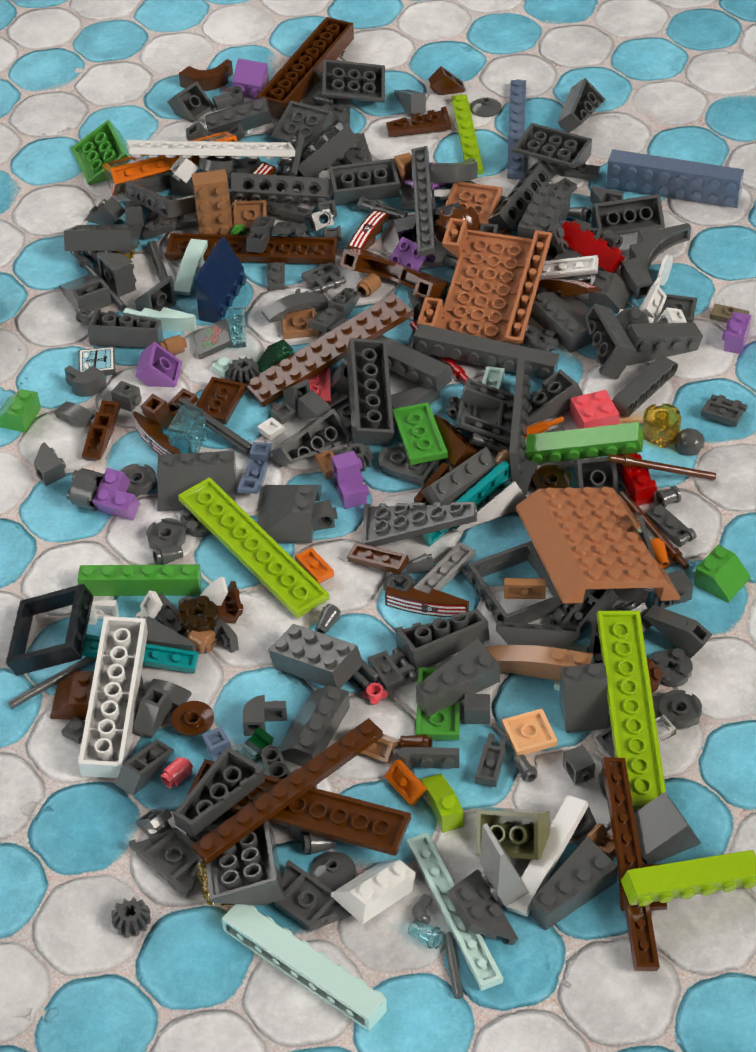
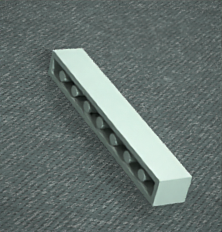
(305, 965)

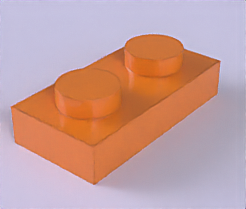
(314, 565)
(405, 782)

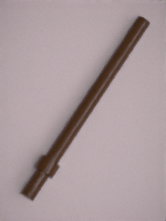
(628, 461)
(673, 552)

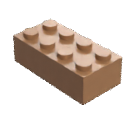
(212, 202)

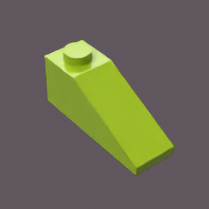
(443, 802)

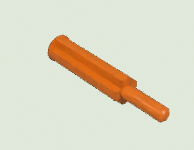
(543, 426)

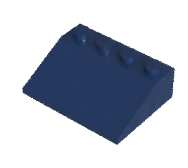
(218, 282)

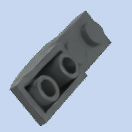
(338, 308)

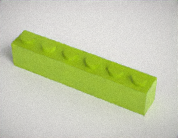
(690, 878)

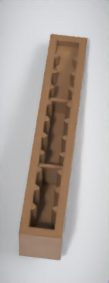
(537, 660)

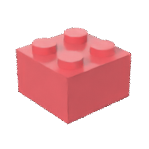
(593, 410)

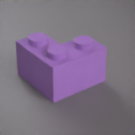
(349, 479)
(112, 495)

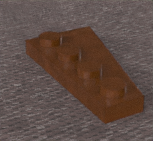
(426, 123)

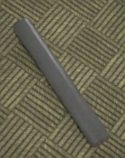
(453, 965)

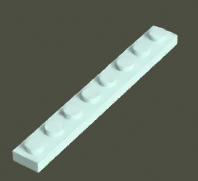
(440, 882)

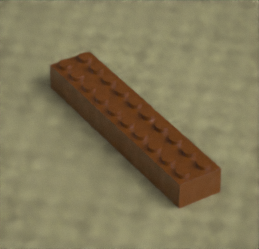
(303, 67)

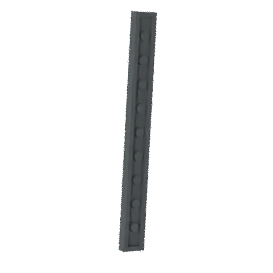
(423, 201)

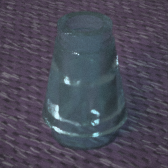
(427, 934)

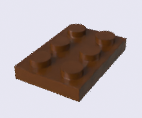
(221, 398)

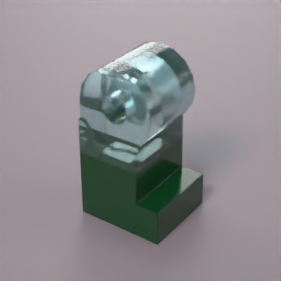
(253, 746)

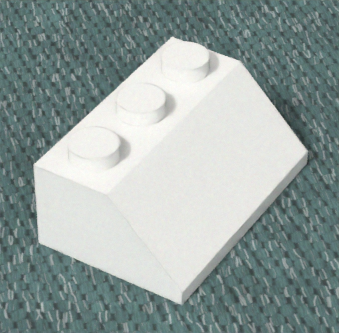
(375, 889)

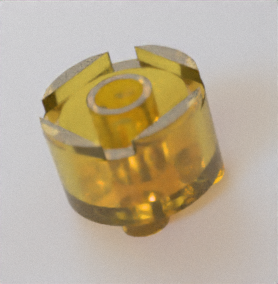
(661, 424)

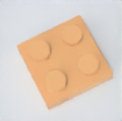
(529, 732)

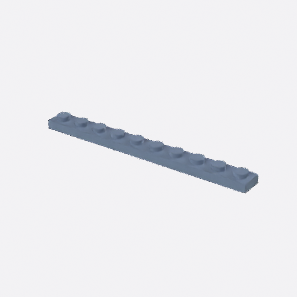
(515, 166)

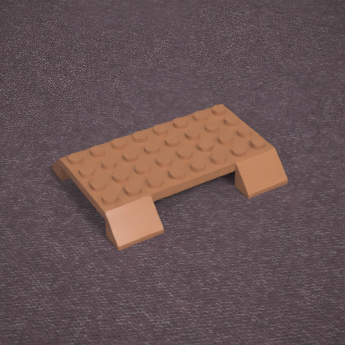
(490, 284)
(590, 543)

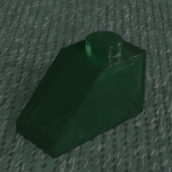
(274, 354)

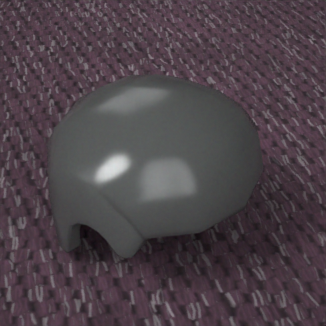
(689, 442)

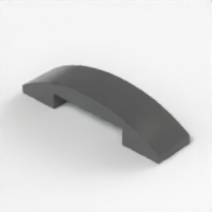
(278, 309)

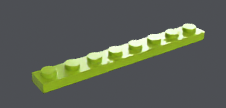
(466, 129)

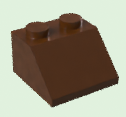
(72, 696)

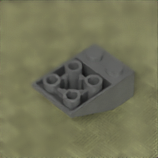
(87, 292)

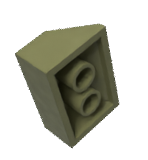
(519, 831)

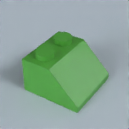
(20, 410)
(721, 574)

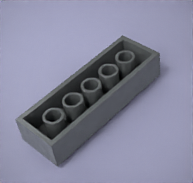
(369, 391)

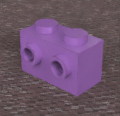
(736, 332)

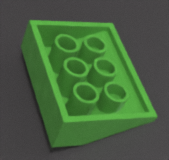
(99, 147)

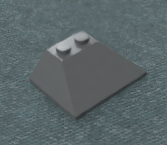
(485, 411)
(288, 512)

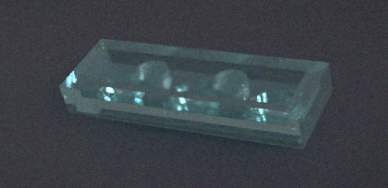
(237, 326)

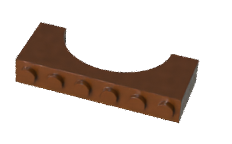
(422, 283)

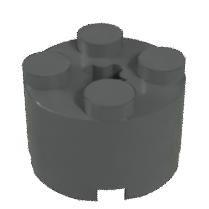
(84, 488)

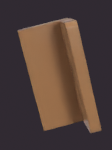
(404, 167)
(524, 588)
(382, 749)

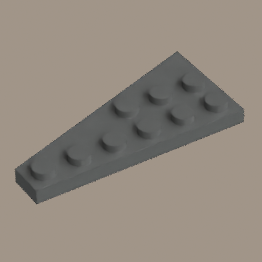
(407, 520)

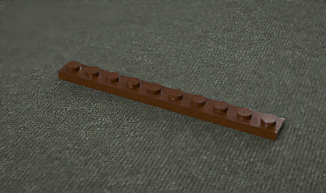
(287, 791)
(629, 857)

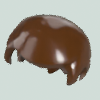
(463, 213)

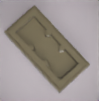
(723, 312)

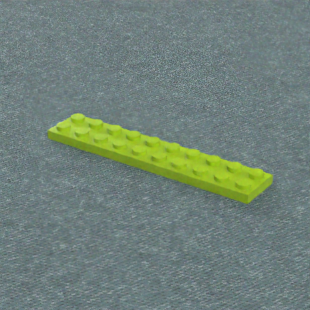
(254, 547)
(631, 703)

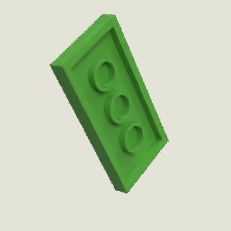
(419, 433)
(442, 724)

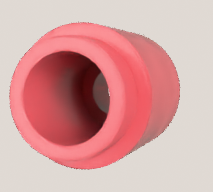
(176, 772)

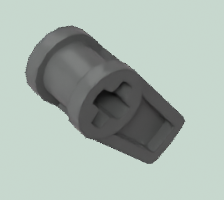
(363, 674)

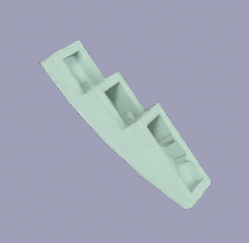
(190, 266)
(170, 319)

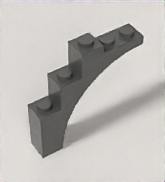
(642, 254)

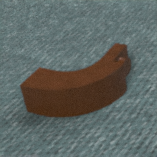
(207, 79)
(163, 412)

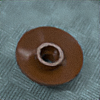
(195, 712)

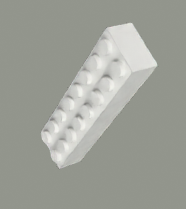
(113, 697)

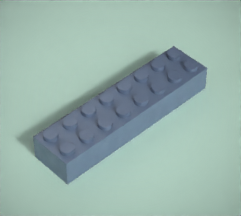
(675, 178)

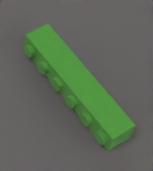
(585, 443)
(139, 579)

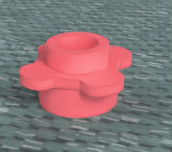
(374, 693)

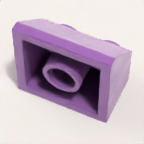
(251, 77)
(158, 367)

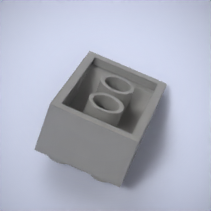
(499, 870)

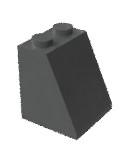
(584, 697)
(663, 830)

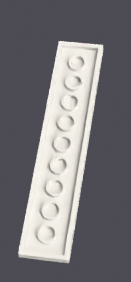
(210, 148)

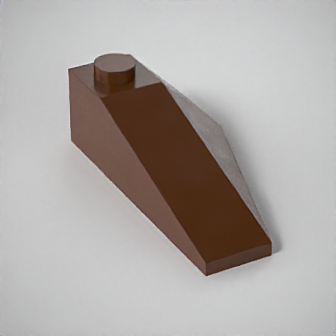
(456, 444)

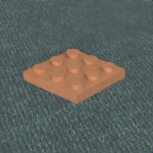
(480, 197)

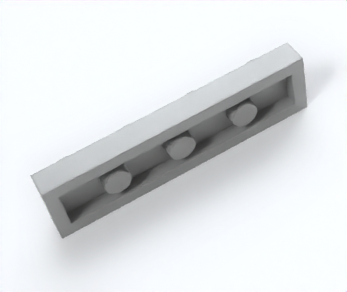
(446, 568)

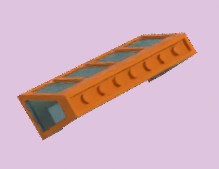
(134, 168)

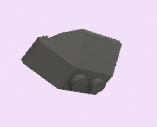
(537, 634)

